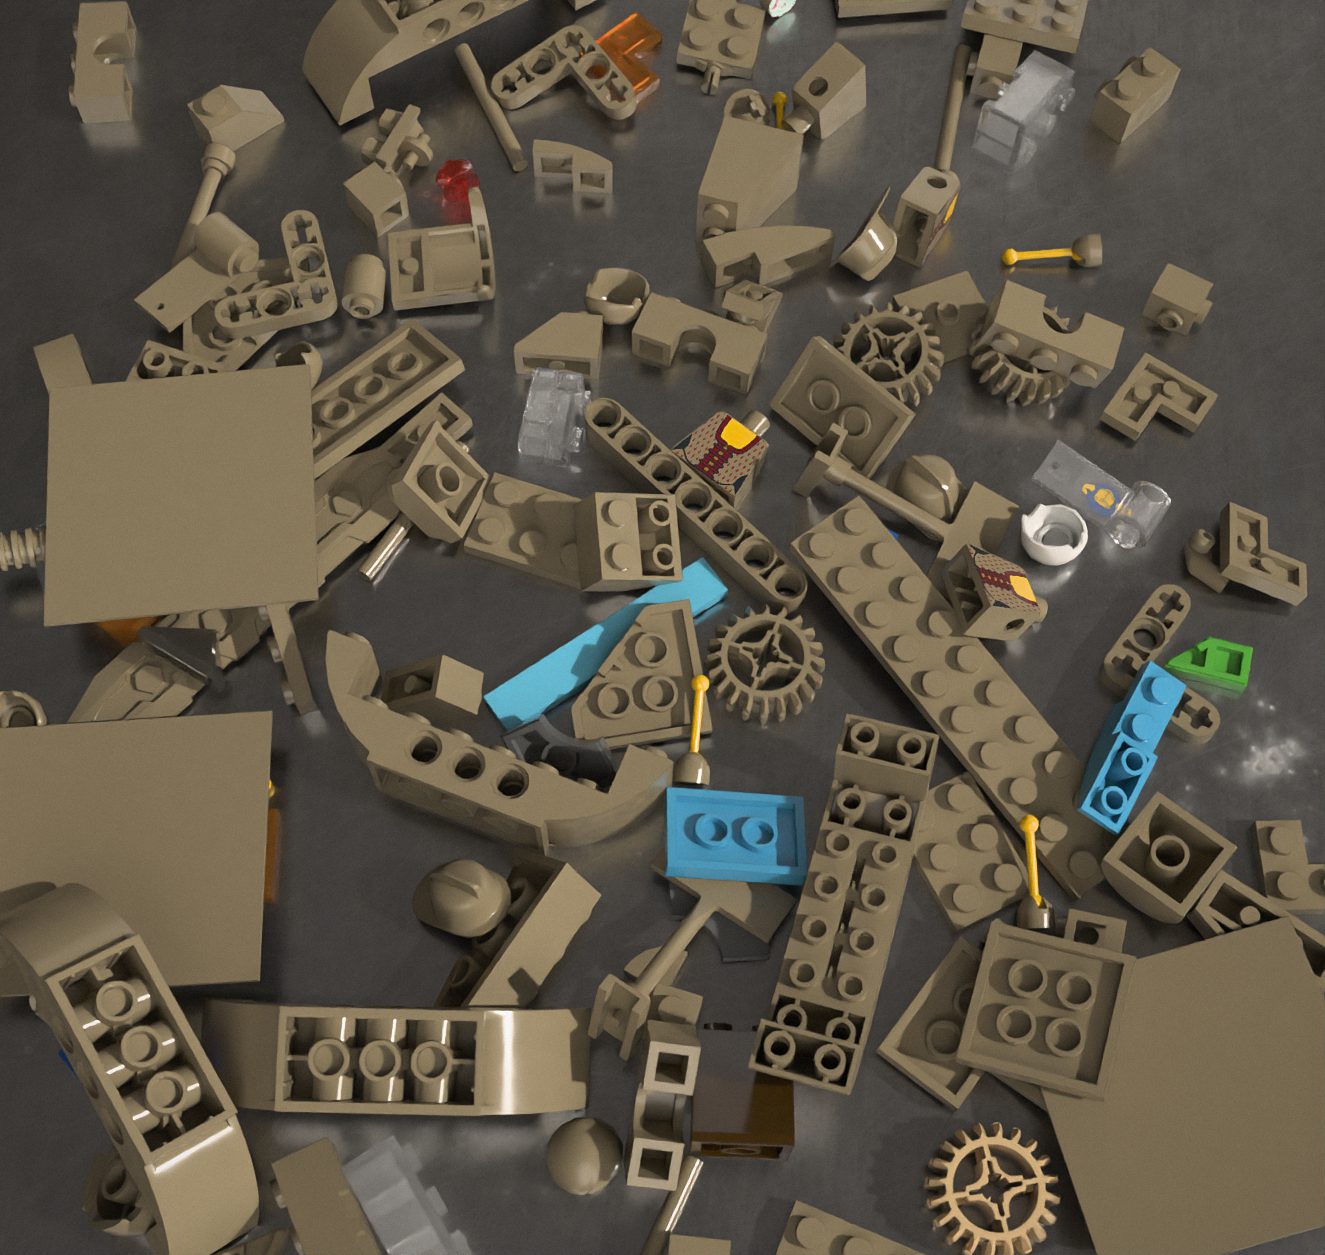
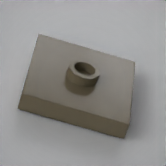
(952, 308)

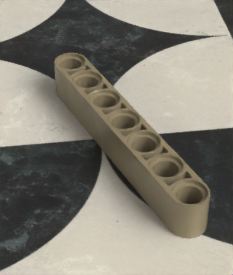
(699, 524)

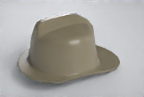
(872, 244)
(930, 485)
(462, 898)

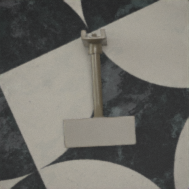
(979, 521)
(752, 905)

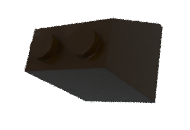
(738, 1108)

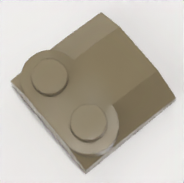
(439, 485)

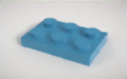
(735, 836)

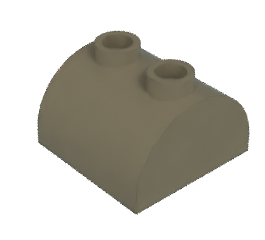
(1165, 860)

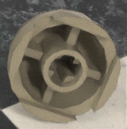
(114, 1198)

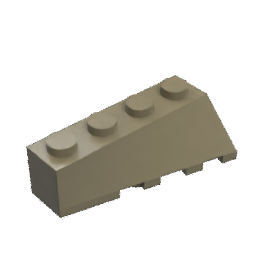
(518, 954)

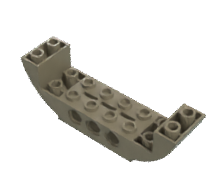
(373, 35)
(481, 783)
(848, 907)
(398, 1057)
(137, 1066)

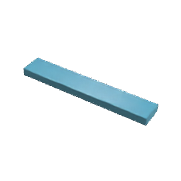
(577, 662)

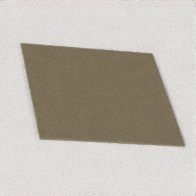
(180, 495)
(154, 822)
(1207, 1103)

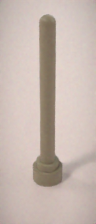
(217, 164)

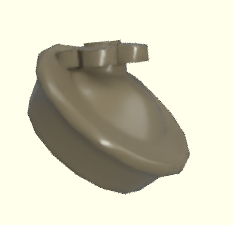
(748, 106)

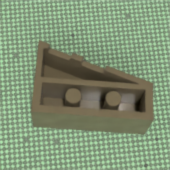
(1232, 906)
(321, 1203)

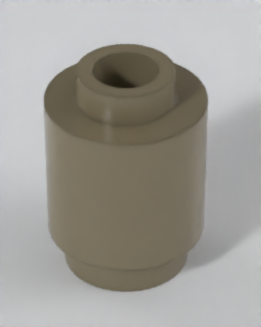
(364, 286)

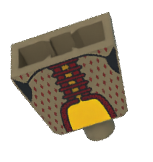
(929, 197)
(727, 453)
(991, 595)

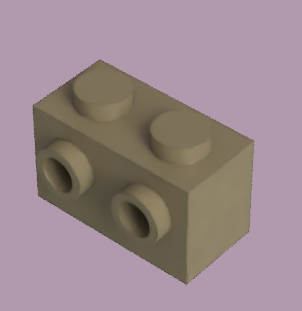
(1134, 94)

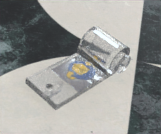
(1120, 511)

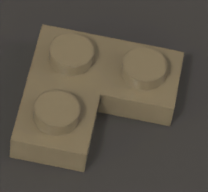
(1154, 389)
(1250, 561)
(1284, 867)

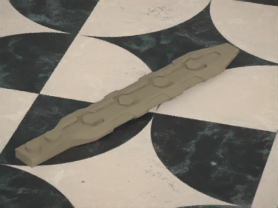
(350, 511)

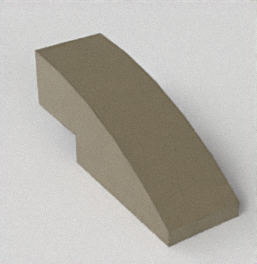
(765, 253)

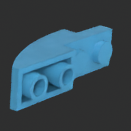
(1126, 747)

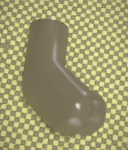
(1199, 560)

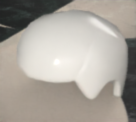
(1053, 534)

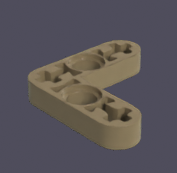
(566, 61)
(304, 287)
(1133, 655)

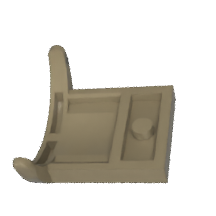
(443, 262)

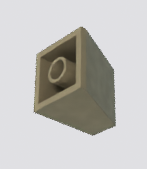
(746, 177)

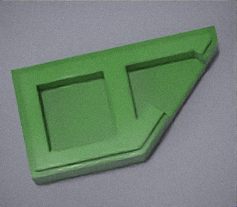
(1214, 663)

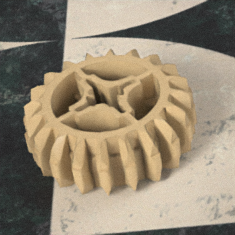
(988, 1169)

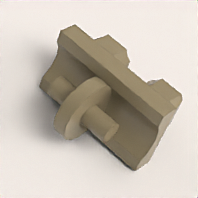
(404, 145)

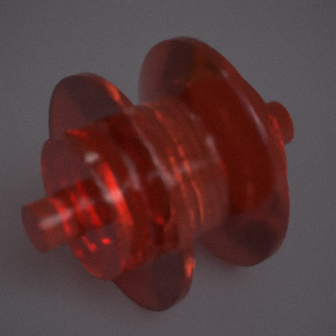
(456, 179)

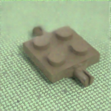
(720, 39)

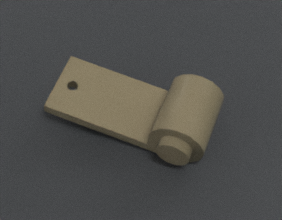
(220, 258)

